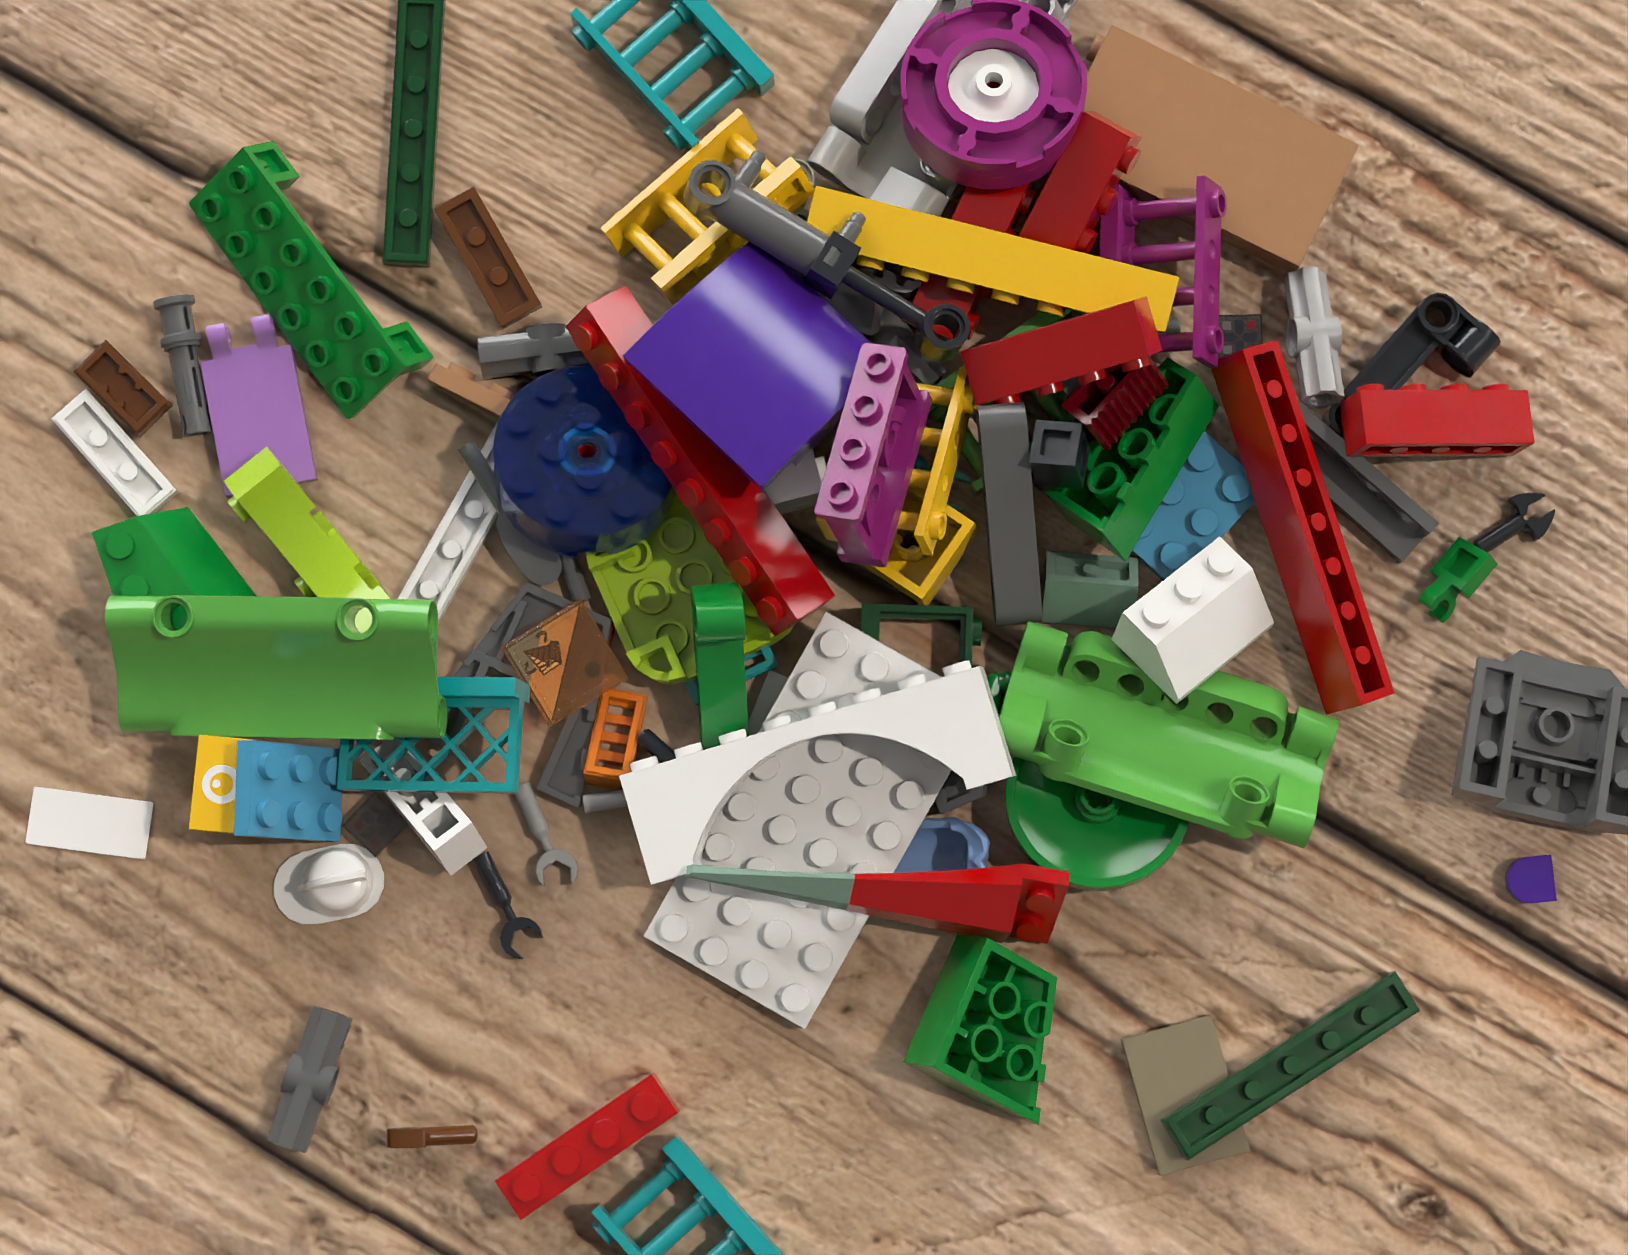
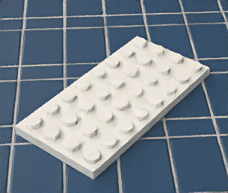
(810, 809)

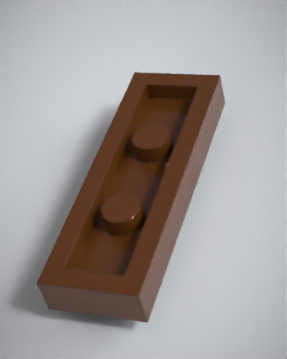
(488, 257)

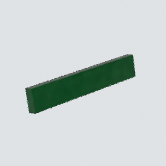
(414, 133)
(1289, 1065)

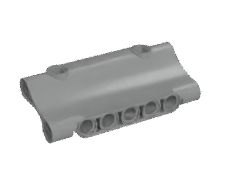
(867, 140)

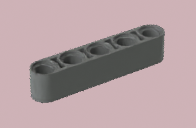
(1009, 513)

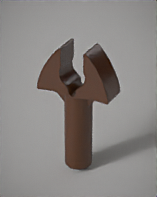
(430, 1136)

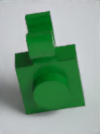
(1456, 572)

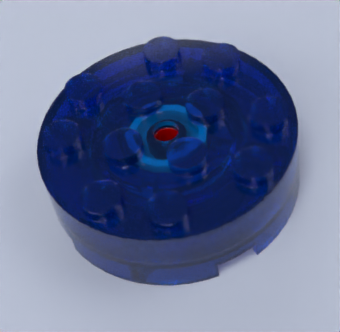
(576, 468)

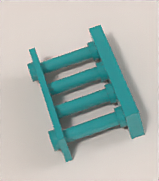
(716, 40)
(709, 1200)

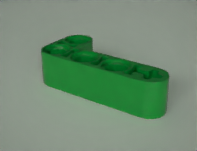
(719, 660)

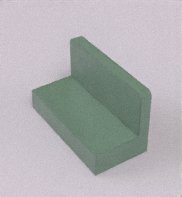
(1088, 588)

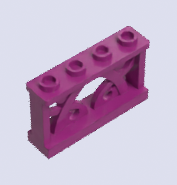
(873, 455)

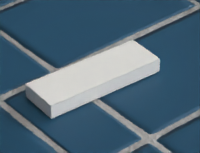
(114, 454)

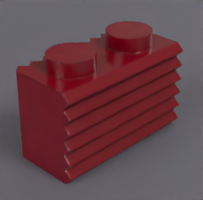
(1114, 402)

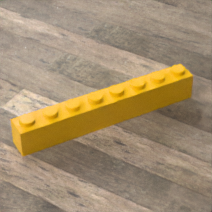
(991, 259)

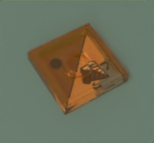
(565, 662)

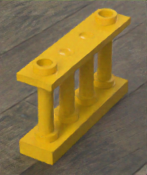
(665, 199)
(932, 520)

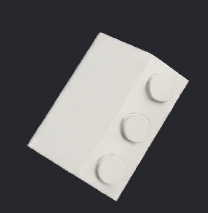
(1195, 620)

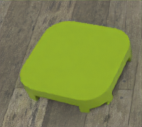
(651, 596)

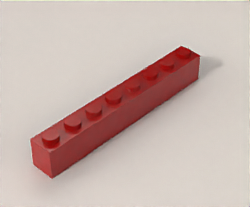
(724, 502)
(1302, 528)

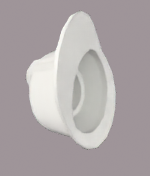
(328, 884)

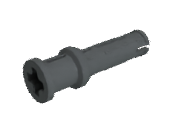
(182, 343)

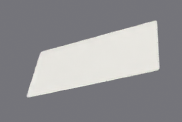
(89, 822)

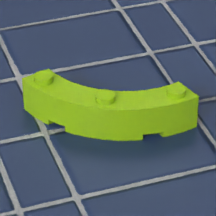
(307, 541)

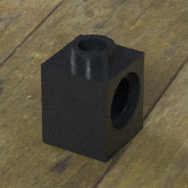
(1059, 454)

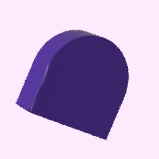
(1531, 879)

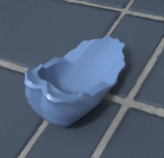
(945, 846)

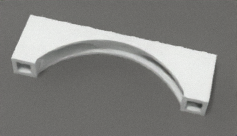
(682, 798)

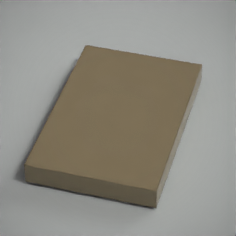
(1170, 1070)

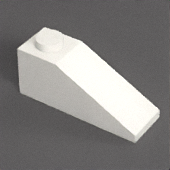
(430, 814)

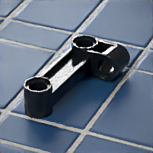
(1461, 343)

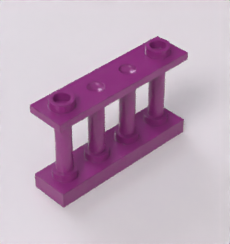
(1119, 244)

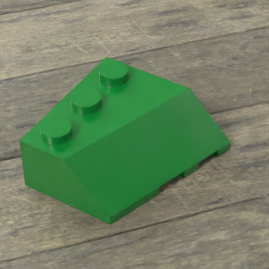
(987, 1027)

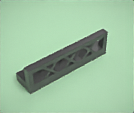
(1367, 494)

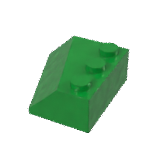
(166, 557)

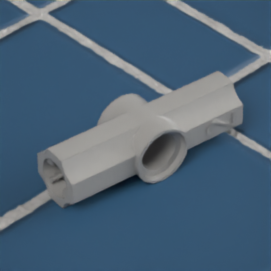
(1313, 337)

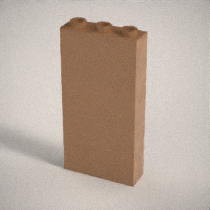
(1192, 124)

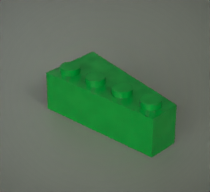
(1134, 476)

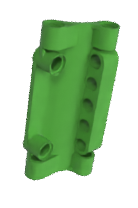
(277, 667)
(1182, 759)

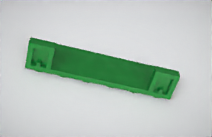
(301, 282)

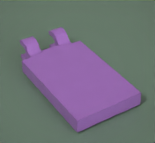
(256, 402)

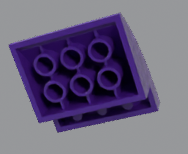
(752, 362)

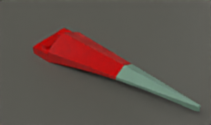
(979, 902)

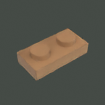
(459, 384)

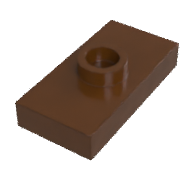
(123, 388)

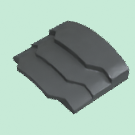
(1546, 743)

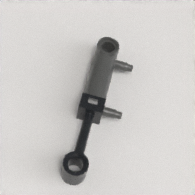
(819, 257)

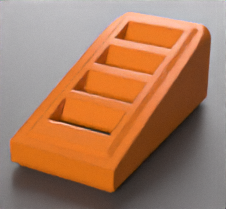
(605, 776)

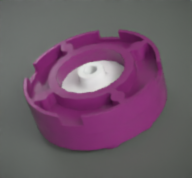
(992, 93)

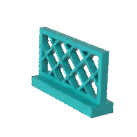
(463, 694)

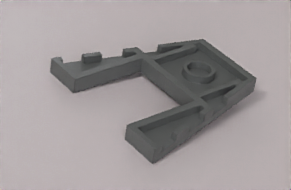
(531, 606)

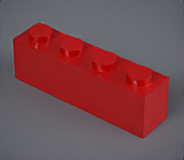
(1083, 184)
(987, 209)
(1063, 351)
(1436, 421)
(587, 1146)

